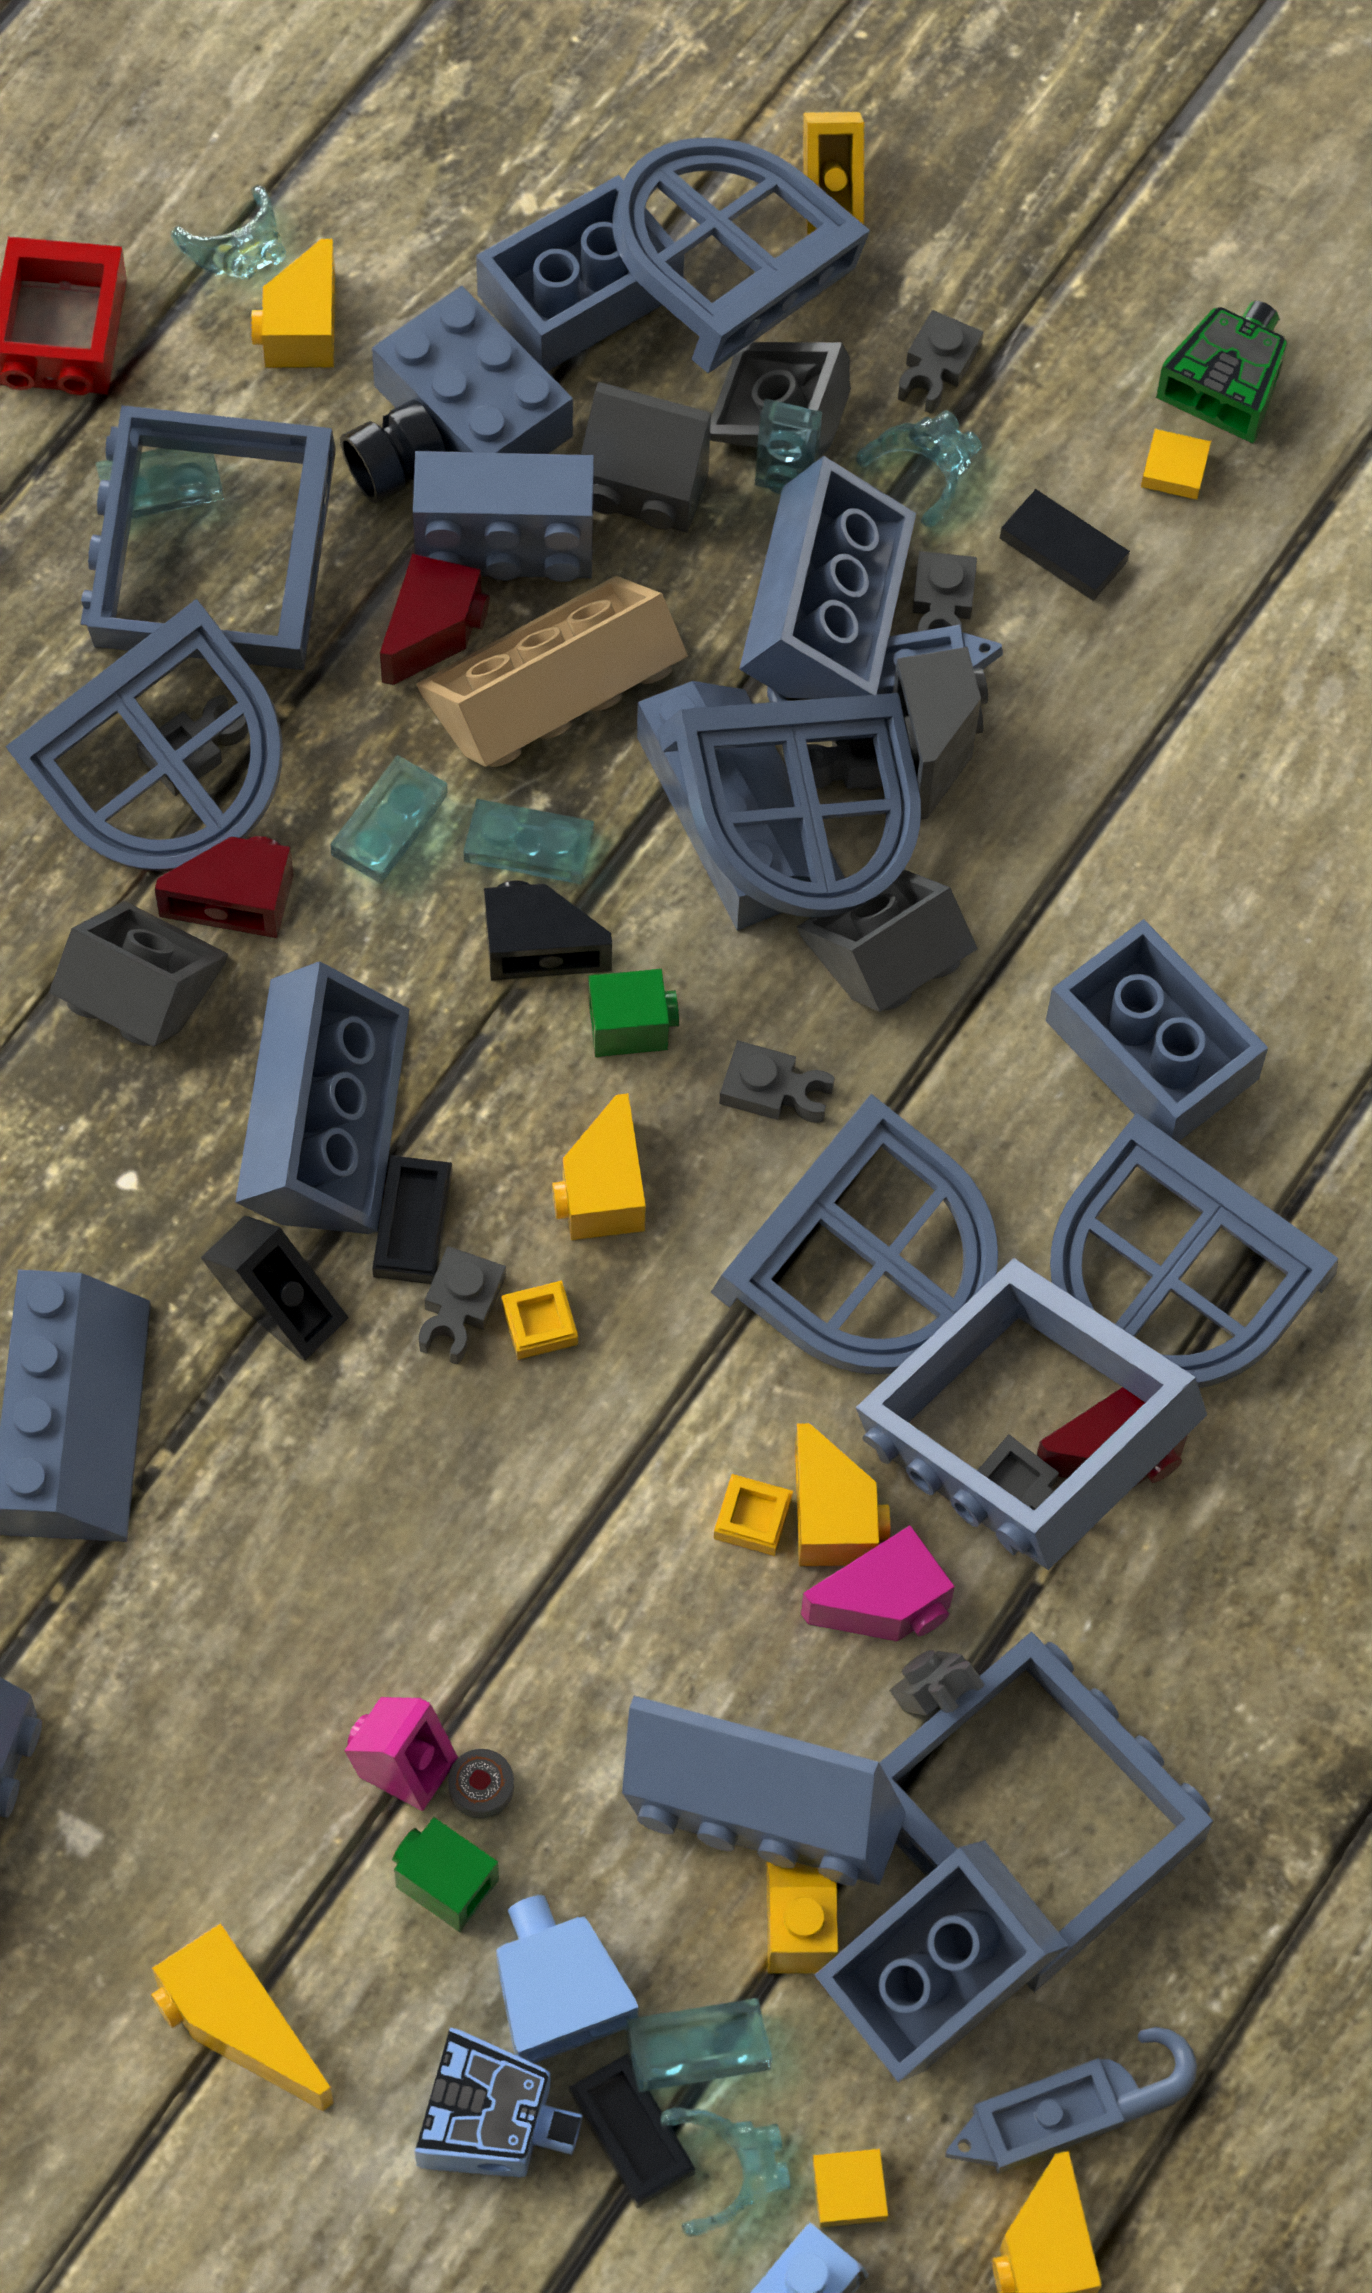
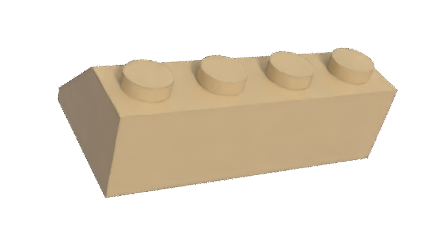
(554, 670)

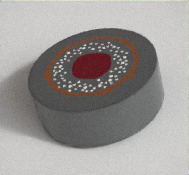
(481, 1783)

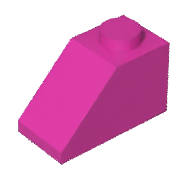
(883, 1592)
(402, 1749)

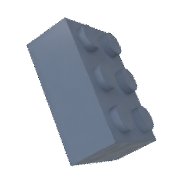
(564, 280)
(473, 381)
(506, 512)
(1156, 1032)
(941, 1960)

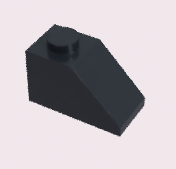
(541, 934)
(275, 1285)

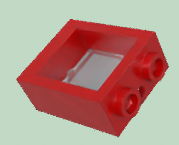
(60, 314)

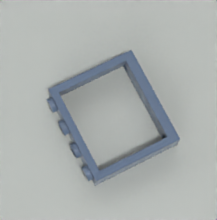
(221, 436)
(1088, 1494)
(1098, 1718)

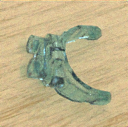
(239, 251)
(936, 440)
(755, 2153)

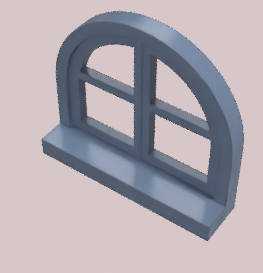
(778, 283)
(116, 692)
(793, 725)
(813, 1202)
(1223, 1206)

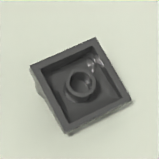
(786, 372)

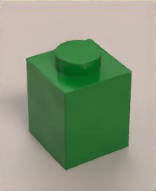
(631, 1012)
(444, 1872)

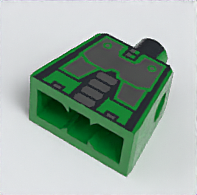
(1227, 369)

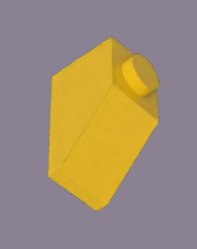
(836, 158)
(299, 312)
(603, 1178)
(834, 1503)
(800, 1919)
(1049, 2239)

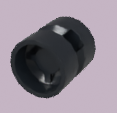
(386, 454)

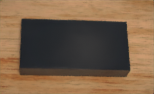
(1064, 544)
(412, 1219)
(630, 2131)

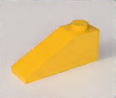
(232, 2014)

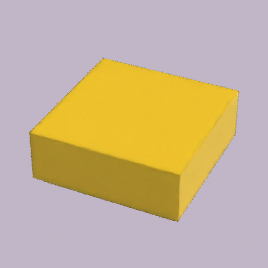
(1176, 464)
(539, 1320)
(753, 1514)
(849, 2188)

